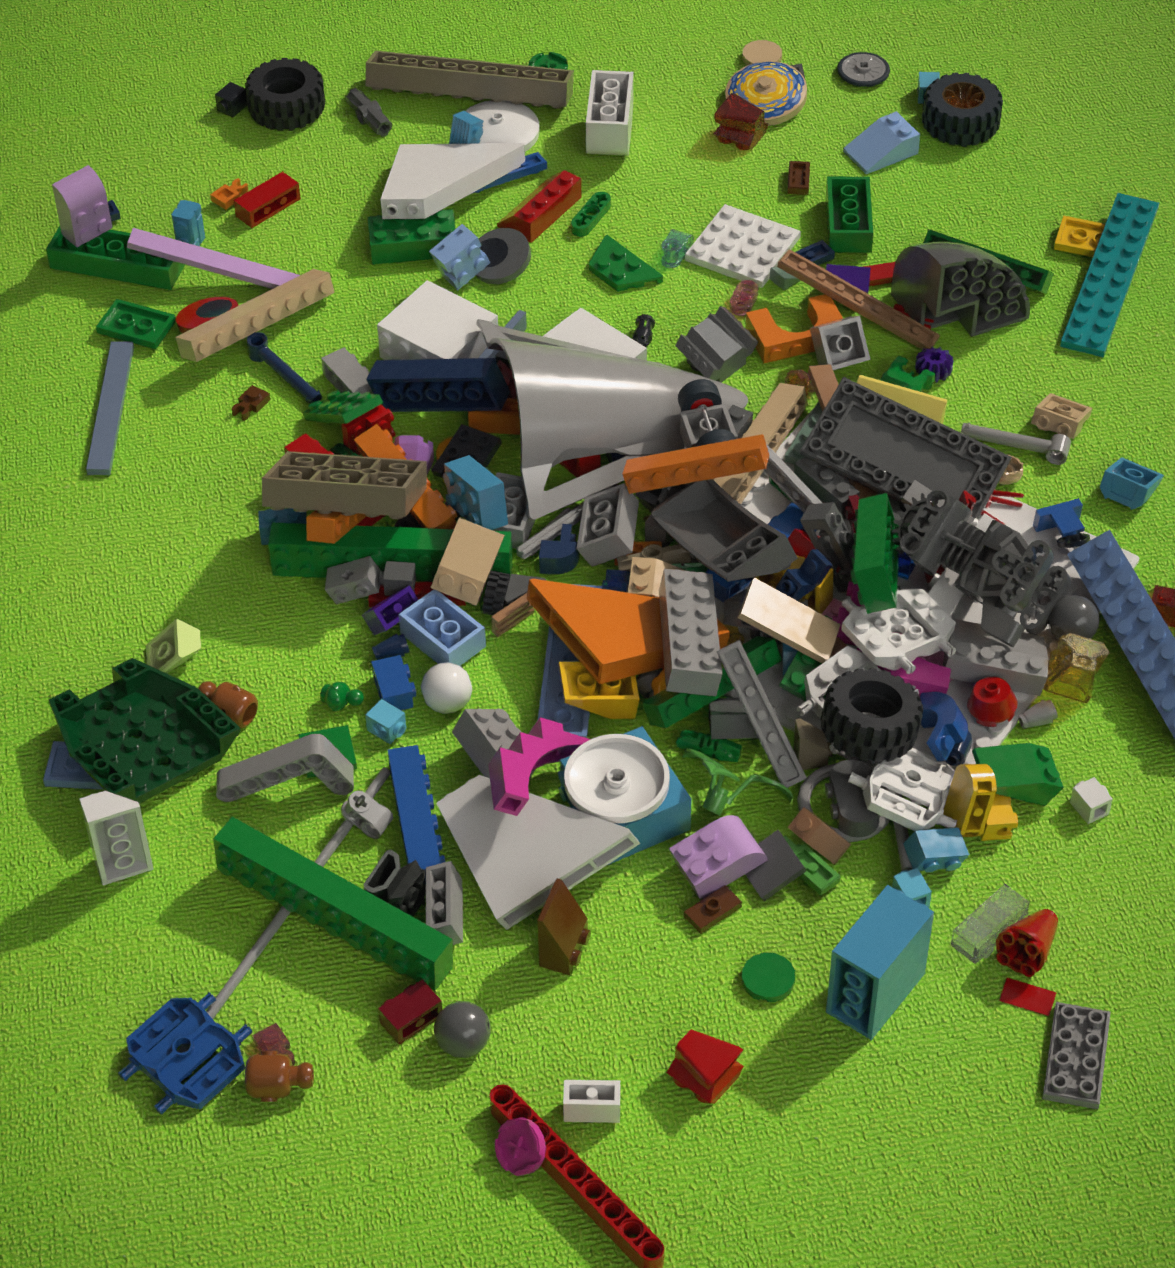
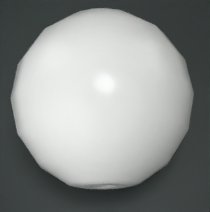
(446, 688)

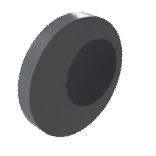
(507, 253)

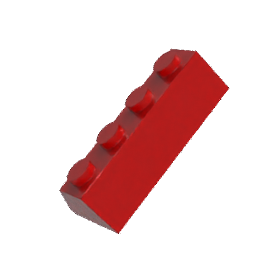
(544, 205)

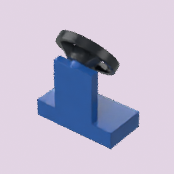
(1066, 519)

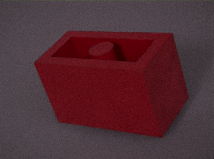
(410, 1011)

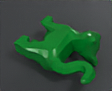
(897, 376)

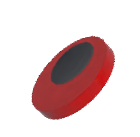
(203, 311)

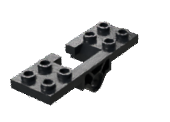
(465, 442)

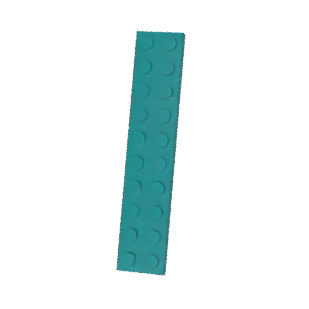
(1110, 275)

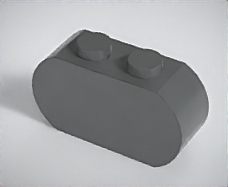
(848, 800)

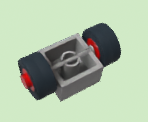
(703, 415)

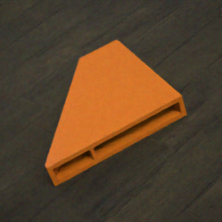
(604, 628)

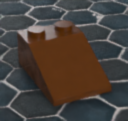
(561, 931)

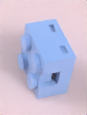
(459, 257)

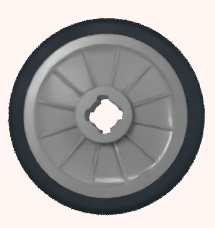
(863, 69)

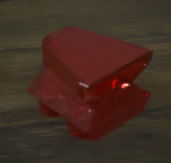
(740, 123)

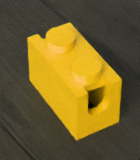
(1000, 820)

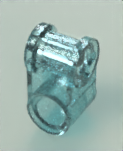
(675, 247)

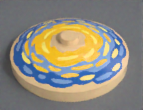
(771, 87)

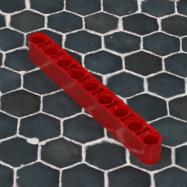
(589, 1184)

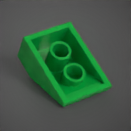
(1022, 771)

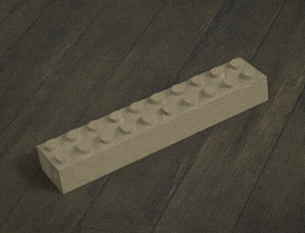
(469, 79)

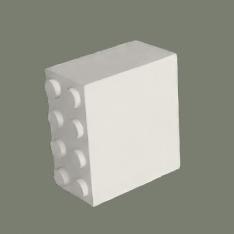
(433, 326)

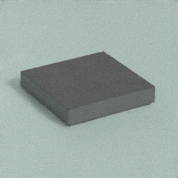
(778, 870)

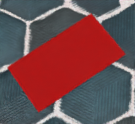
(1027, 996)

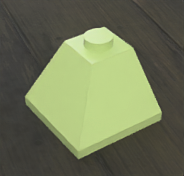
(173, 646)

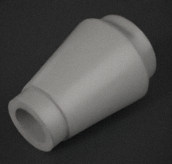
(1039, 714)

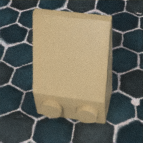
(467, 561)
(647, 575)

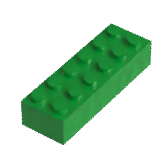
(111, 259)
(875, 554)

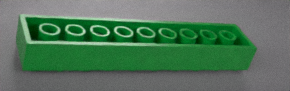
(296, 557)
(333, 903)

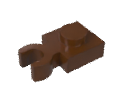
(251, 400)

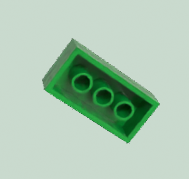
(849, 214)
(407, 238)

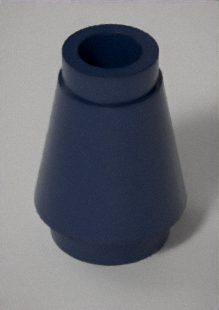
(391, 647)

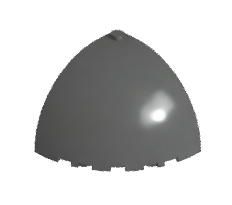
(960, 285)

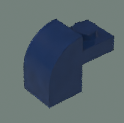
(561, 555)

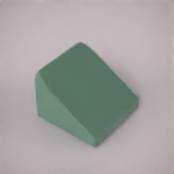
(782, 278)

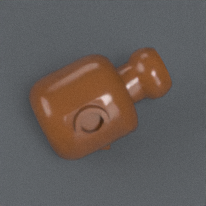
(233, 701)
(272, 1076)

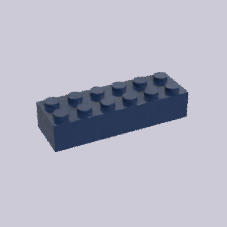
(439, 385)

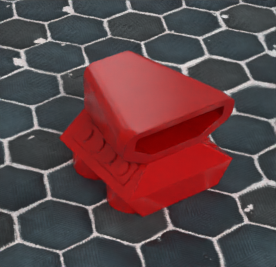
(705, 1065)

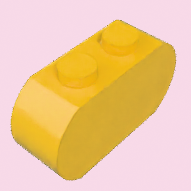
(971, 798)

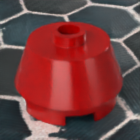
(992, 701)

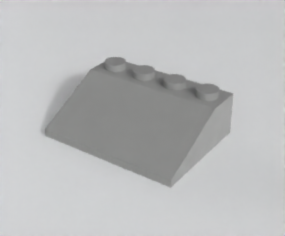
(984, 656)

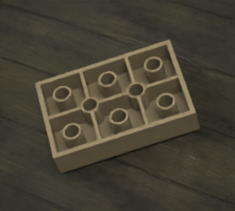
(344, 484)

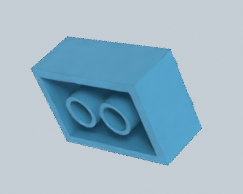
(475, 493)

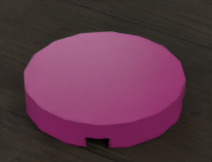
(520, 1146)

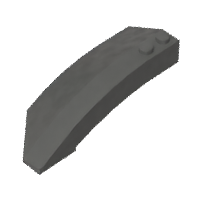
(721, 531)

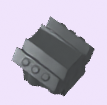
(717, 345)

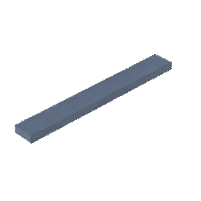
(110, 408)

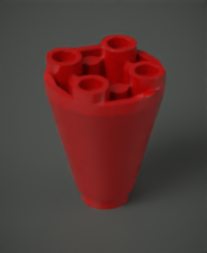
(1027, 942)

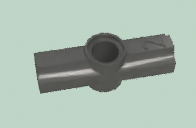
(369, 112)

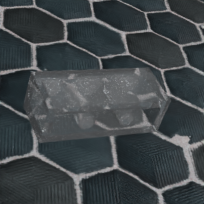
(979, 931)

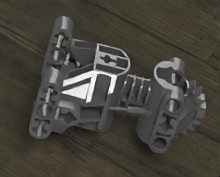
(989, 564)

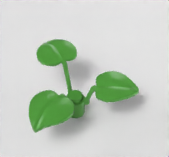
(717, 796)

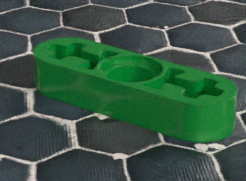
(591, 206)

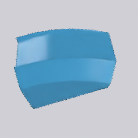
(1129, 483)

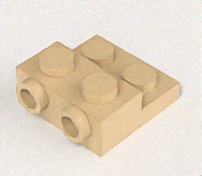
(1060, 415)

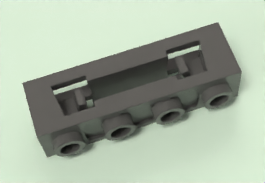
(834, 539)

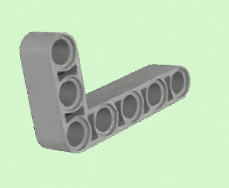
(286, 762)

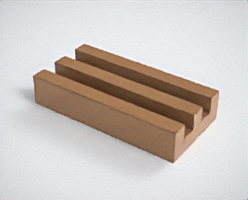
(511, 615)

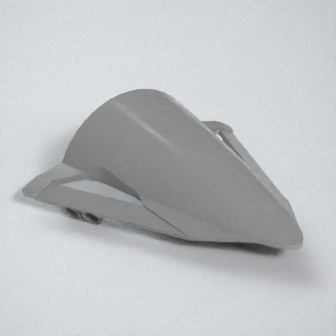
(586, 405)

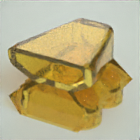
(1074, 667)

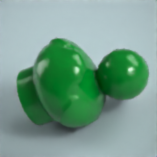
(339, 695)

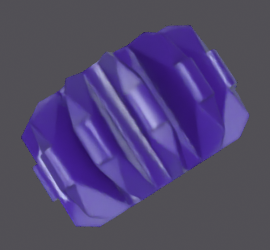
(936, 361)

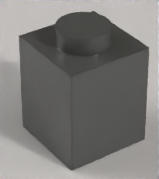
(397, 577)

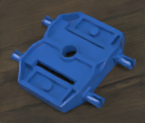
(155, 1052)

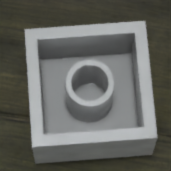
(840, 343)

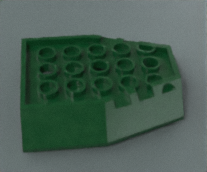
(169, 715)

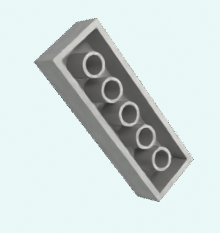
(689, 632)

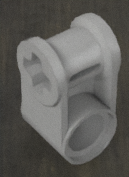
(367, 814)

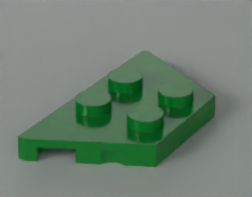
(621, 267)

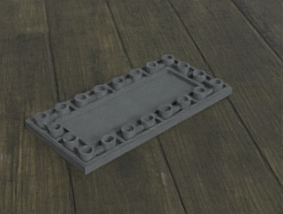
(894, 445)

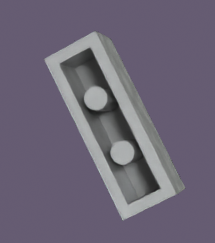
(345, 372)
(445, 900)

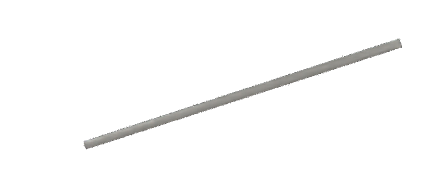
(282, 914)

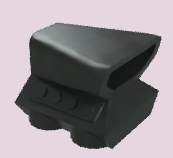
(397, 885)

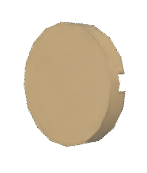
(761, 51)

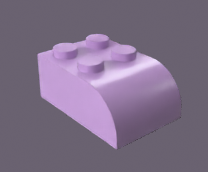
(82, 206)
(717, 855)

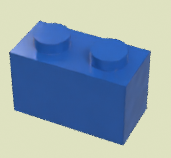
(393, 683)

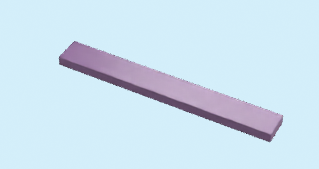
(208, 259)

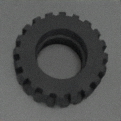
(285, 94)
(866, 735)

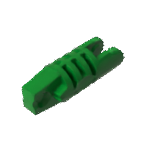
(715, 748)

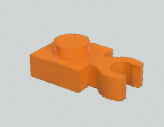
(226, 195)

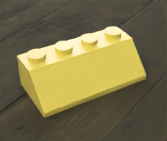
(923, 403)

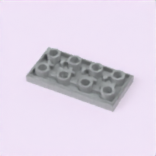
(1076, 1055)

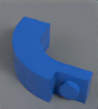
(949, 723)

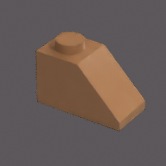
(819, 835)

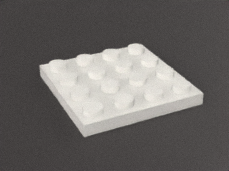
(742, 245)

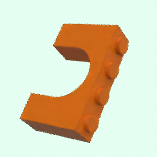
(781, 344)

